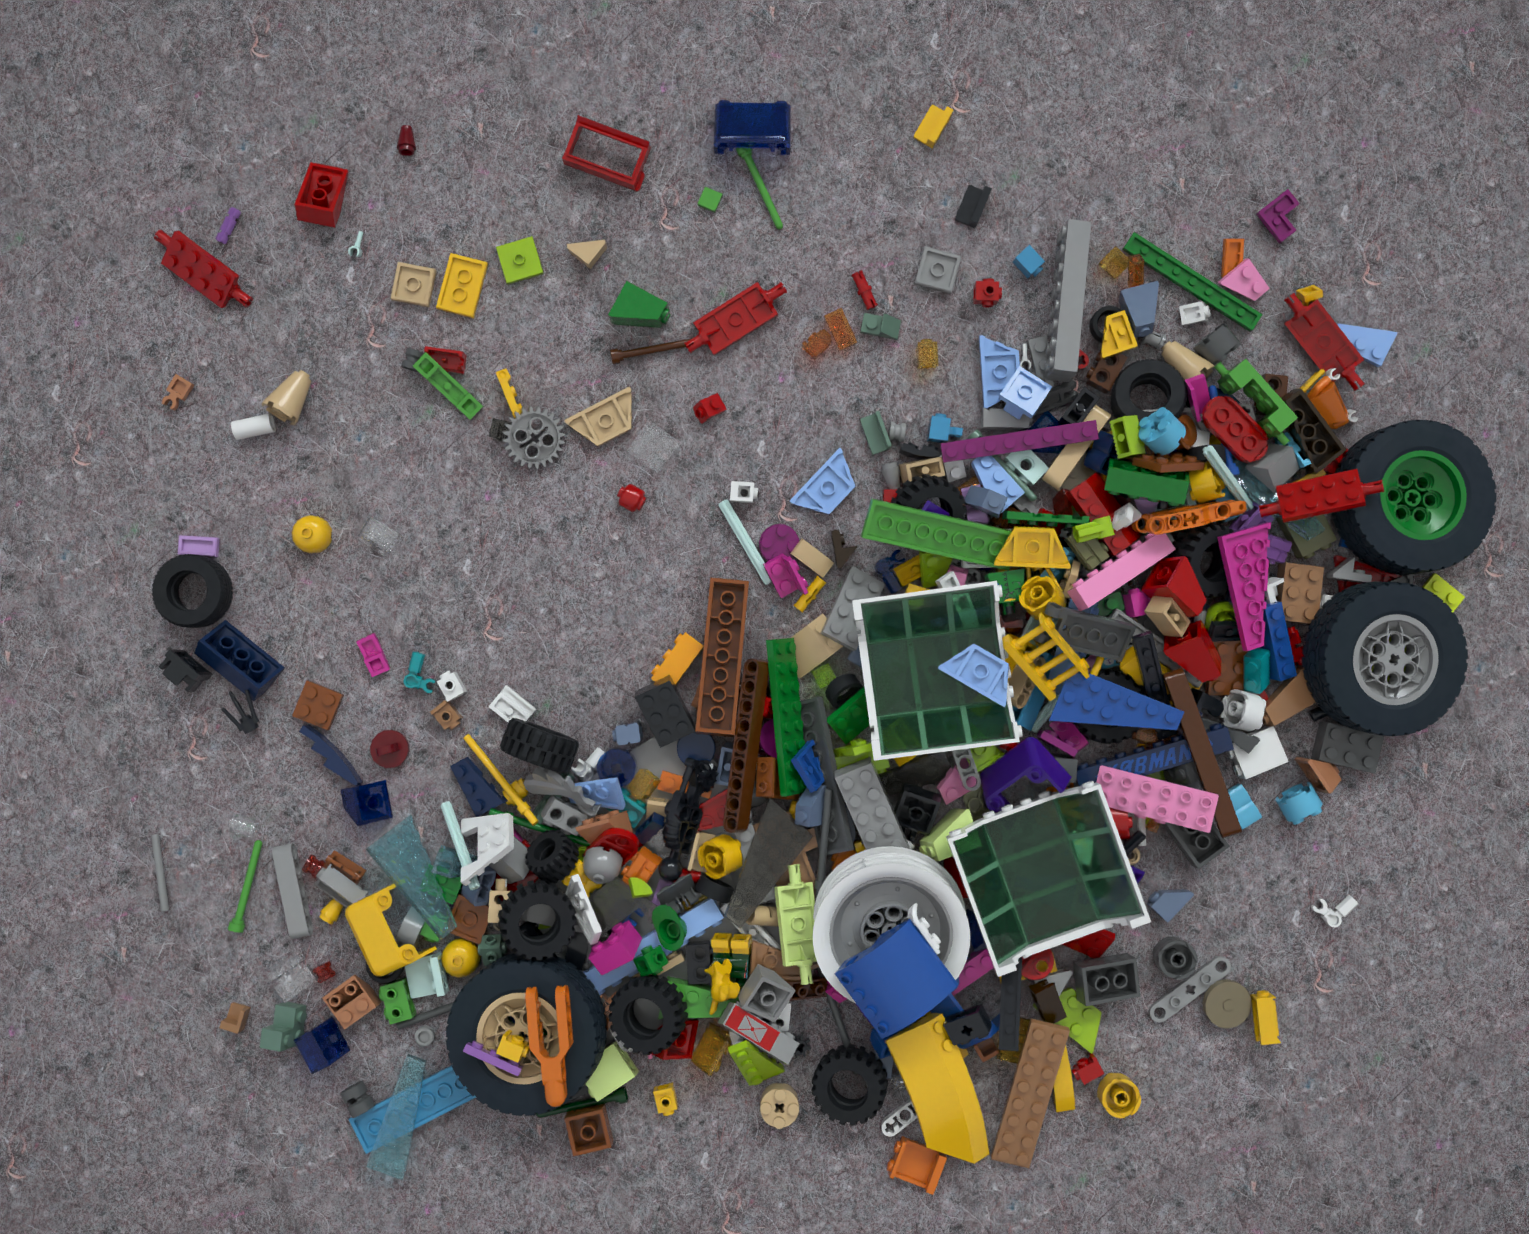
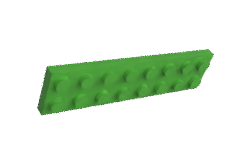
(934, 533)

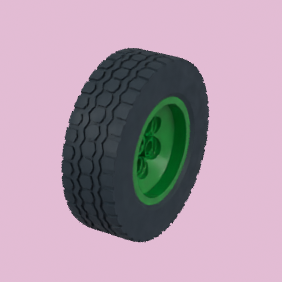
(1450, 477)

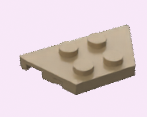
(605, 419)

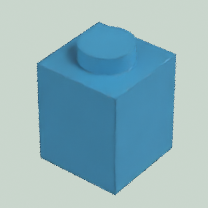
(1029, 262)

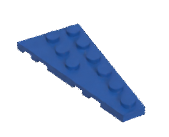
(1107, 703)

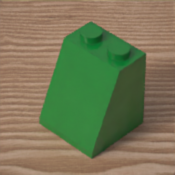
(638, 308)

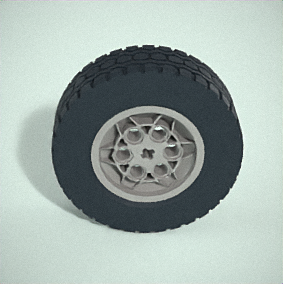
(1341, 658)

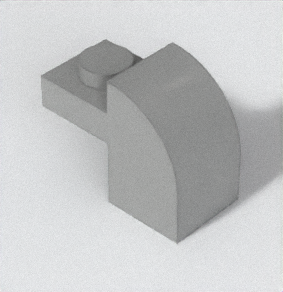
(410, 929)

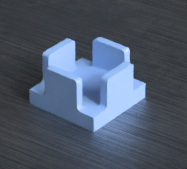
(1024, 394)

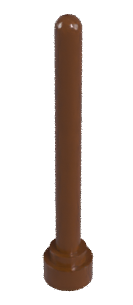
(619, 355)

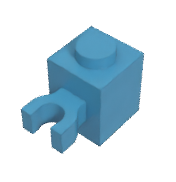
(940, 429)

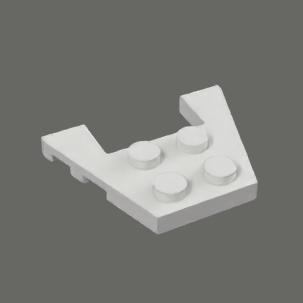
(494, 841)

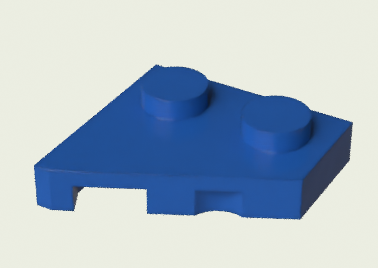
(808, 766)

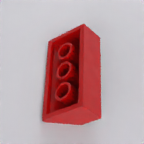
(1093, 501)

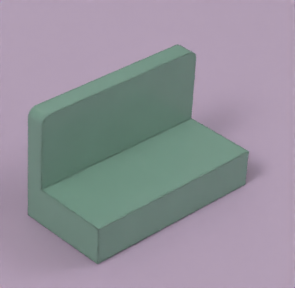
(875, 433)

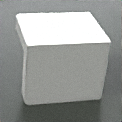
(1271, 593)

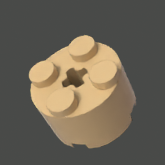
(779, 1116)

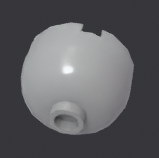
(601, 865)

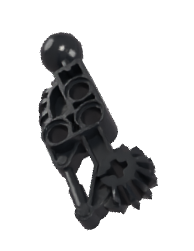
(684, 815)

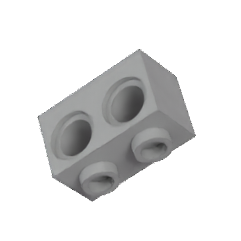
(566, 812)

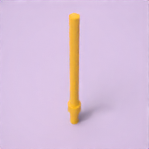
(522, 807)

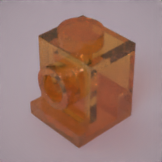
(817, 343)

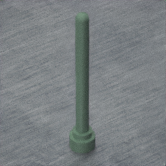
(1028, 492)

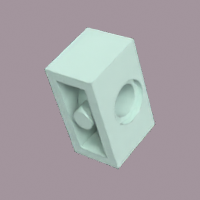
(1036, 469)

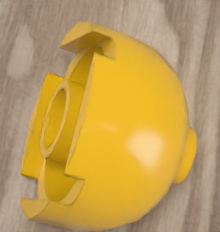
(311, 534)
(460, 957)

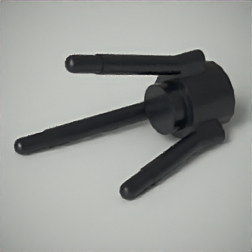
(247, 722)

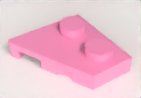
(1245, 281)
(951, 785)

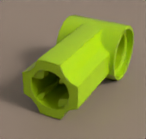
(1097, 529)

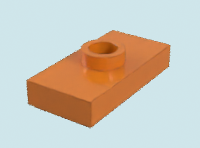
(1232, 254)

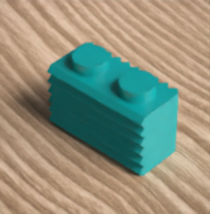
(1256, 670)

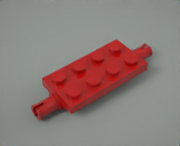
(201, 269)
(735, 318)
(1324, 340)
(1320, 496)

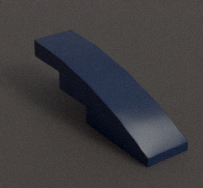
(335, 759)

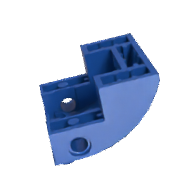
(896, 979)

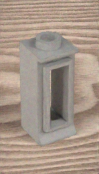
(1001, 420)
(339, 886)

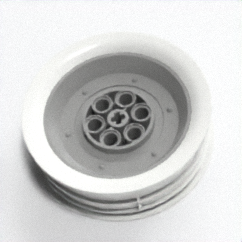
(872, 885)

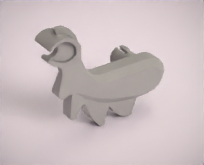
(551, 783)

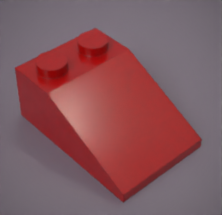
(321, 195)

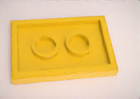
(462, 285)

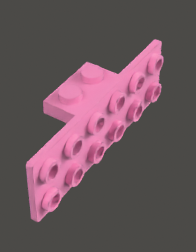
(1158, 799)

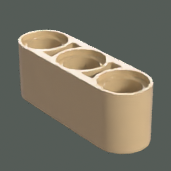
(1022, 684)

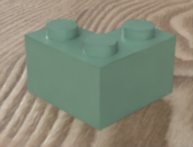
(287, 1026)

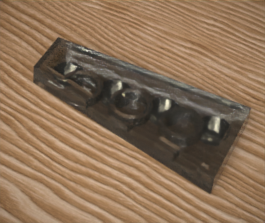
(918, 772)

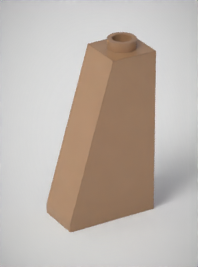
(1288, 699)

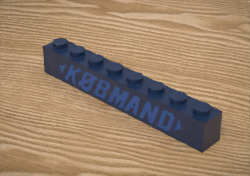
(1156, 757)

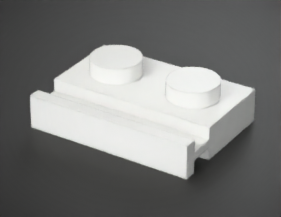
(511, 705)

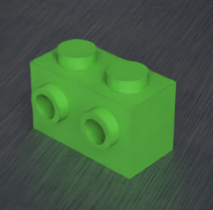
(397, 1001)

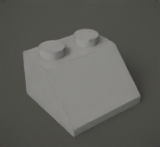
(765, 993)

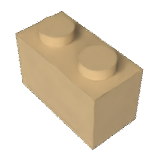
(1167, 616)

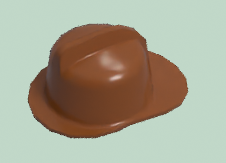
(1191, 433)

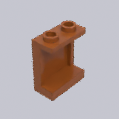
(768, 780)

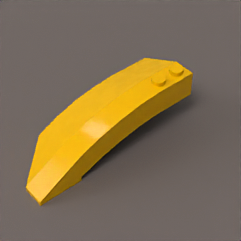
(940, 1089)

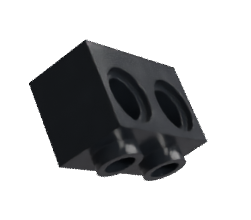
(695, 962)

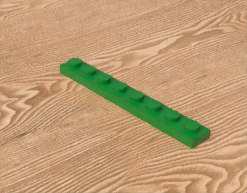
(1193, 282)

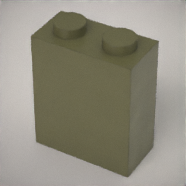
(1305, 548)

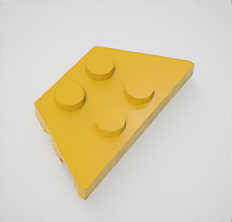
(1032, 548)

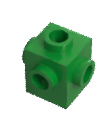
(650, 960)

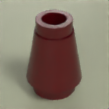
(406, 142)

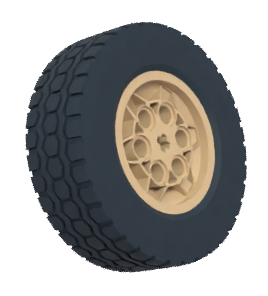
(482, 1016)

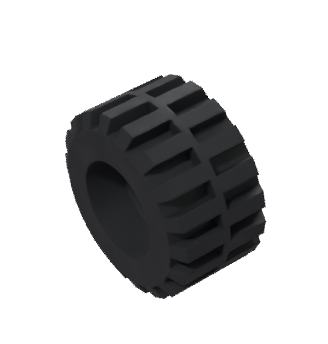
(552, 856)

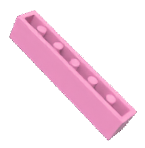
(1120, 571)

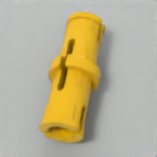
(813, 590)

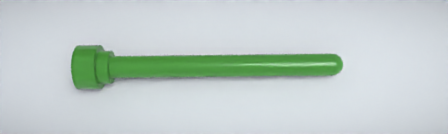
(746, 154)
(237, 923)

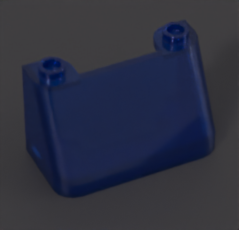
(752, 126)

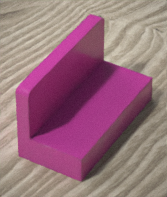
(1197, 394)

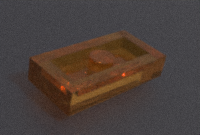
(840, 329)

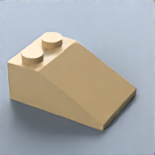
(812, 646)

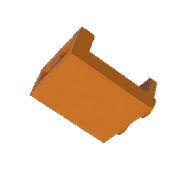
(916, 1164)

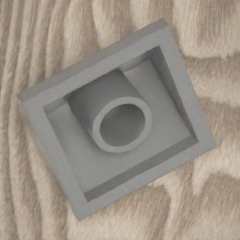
(1275, 466)
(513, 864)

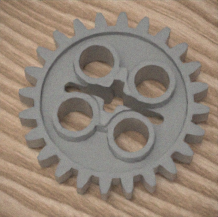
(543, 451)

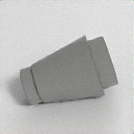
(891, 474)

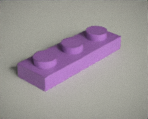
(476, 1049)

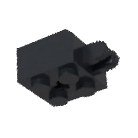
(927, 807)

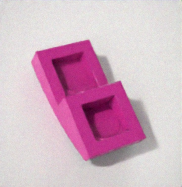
(373, 654)

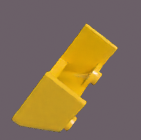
(376, 937)

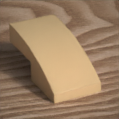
(812, 558)

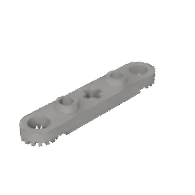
(1177, 997)

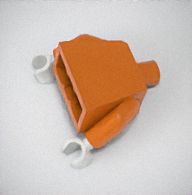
(1329, 402)

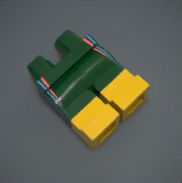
(736, 951)

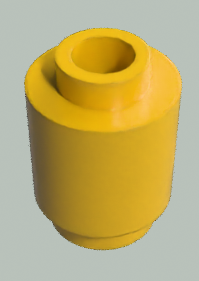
(518, 786)

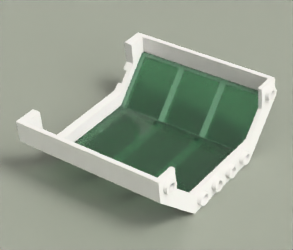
(907, 696)
(1046, 873)

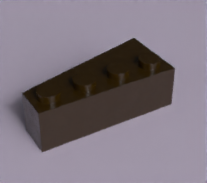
(1312, 433)

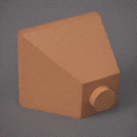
(1321, 774)

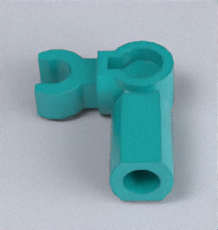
(412, 680)

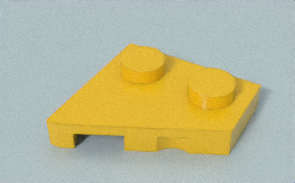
(1117, 335)

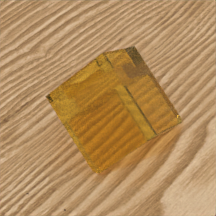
(1114, 262)

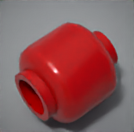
(631, 497)

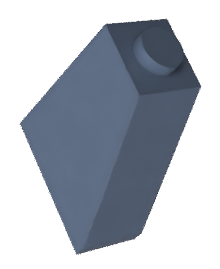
(1140, 307)

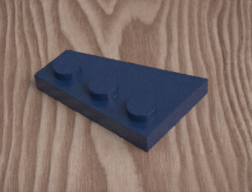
(477, 790)

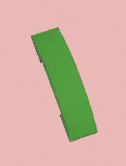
(447, 385)

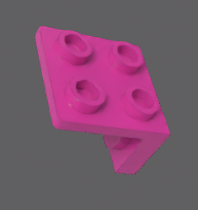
(785, 575)

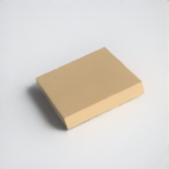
(413, 284)

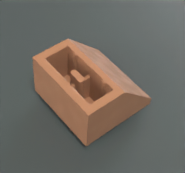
(594, 826)
(351, 1000)

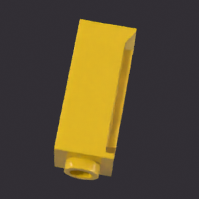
(1265, 1017)

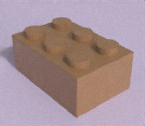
(1300, 591)

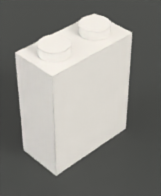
(1263, 757)

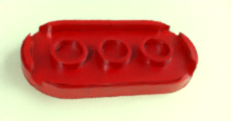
(1235, 429)

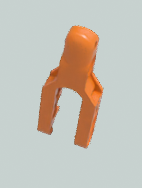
(1189, 516)
(552, 1068)

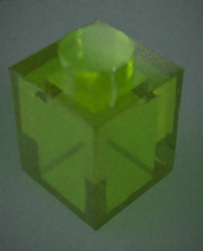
(823, 675)

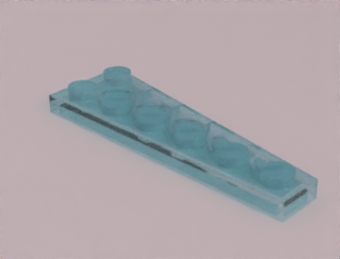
(396, 1132)

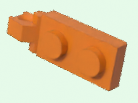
(671, 782)

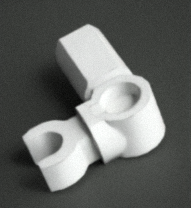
(584, 770)
(1331, 917)

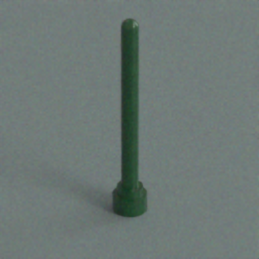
(618, 1096)

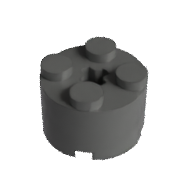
(1217, 344)
(1185, 957)

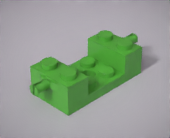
(1277, 412)

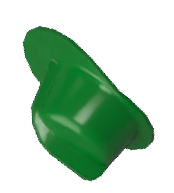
(669, 927)

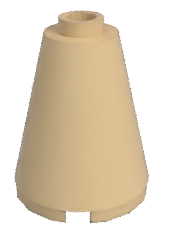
(1186, 361)
(289, 397)

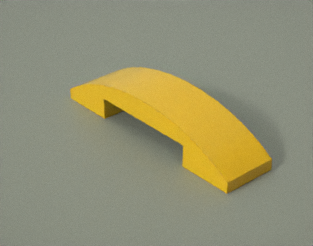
(1063, 1087)

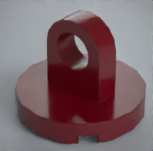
(389, 749)

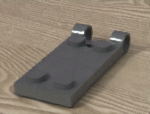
(1090, 632)

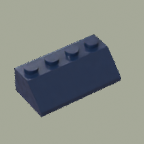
(238, 659)

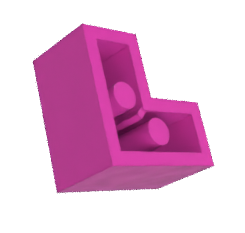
(617, 949)

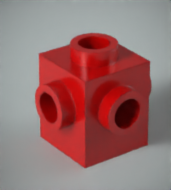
(987, 292)

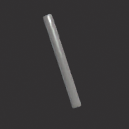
(160, 872)

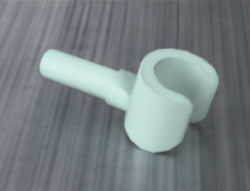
(357, 245)

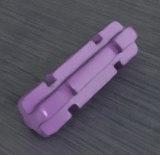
(228, 225)

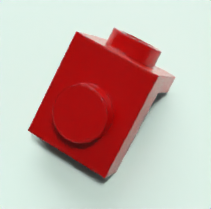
(709, 408)

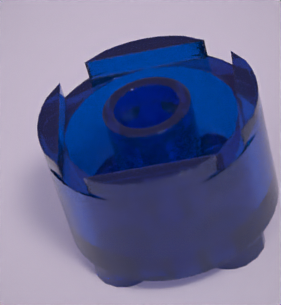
(627, 764)

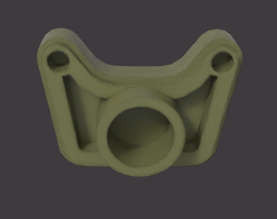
(974, 802)

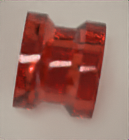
(313, 865)
(324, 972)

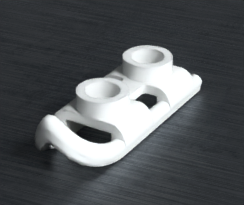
(922, 925)

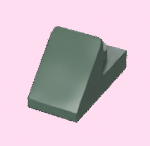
(881, 326)

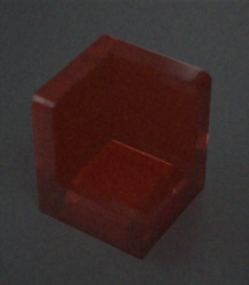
(1061, 504)

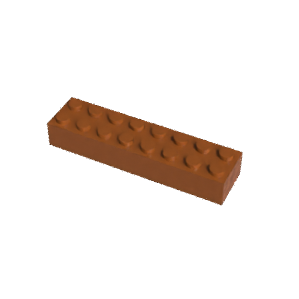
(722, 657)

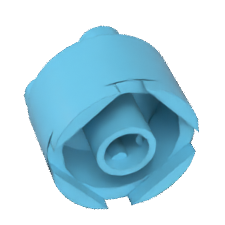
(1161, 431)
(1299, 803)

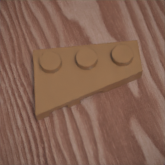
(771, 959)

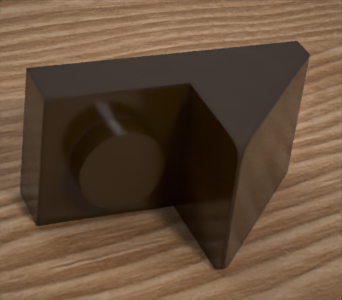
(841, 554)

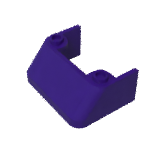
(1026, 759)

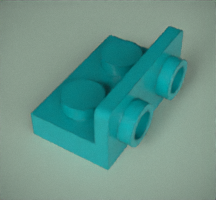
(635, 808)

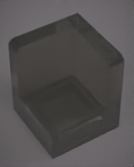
(496, 429)

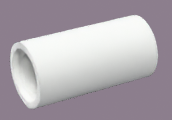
(253, 426)

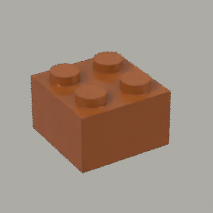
(589, 1129)

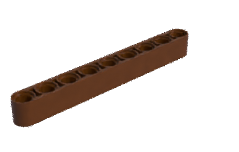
(1202, 751)
(742, 778)

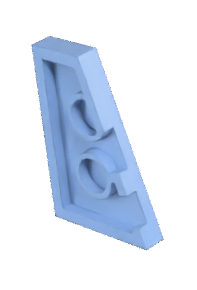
(994, 477)
(603, 792)

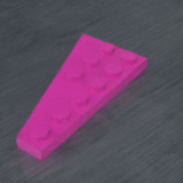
(1247, 578)

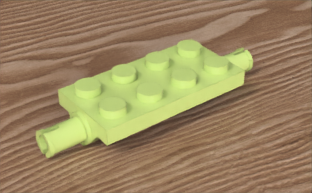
(795, 922)

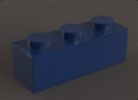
(649, 828)

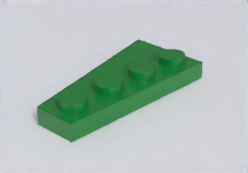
(1050, 519)

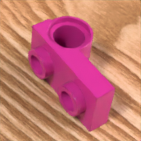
(1068, 731)

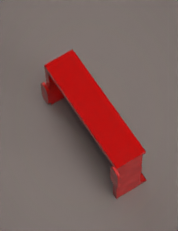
(634, 182)

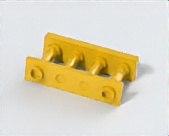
(1037, 673)

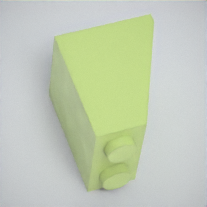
(935, 844)

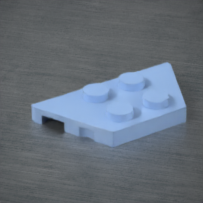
(997, 368)
(827, 486)
(980, 672)

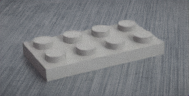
(841, 622)

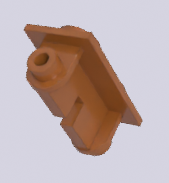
(345, 866)

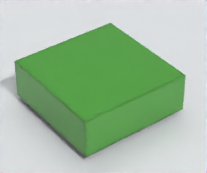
(710, 199)

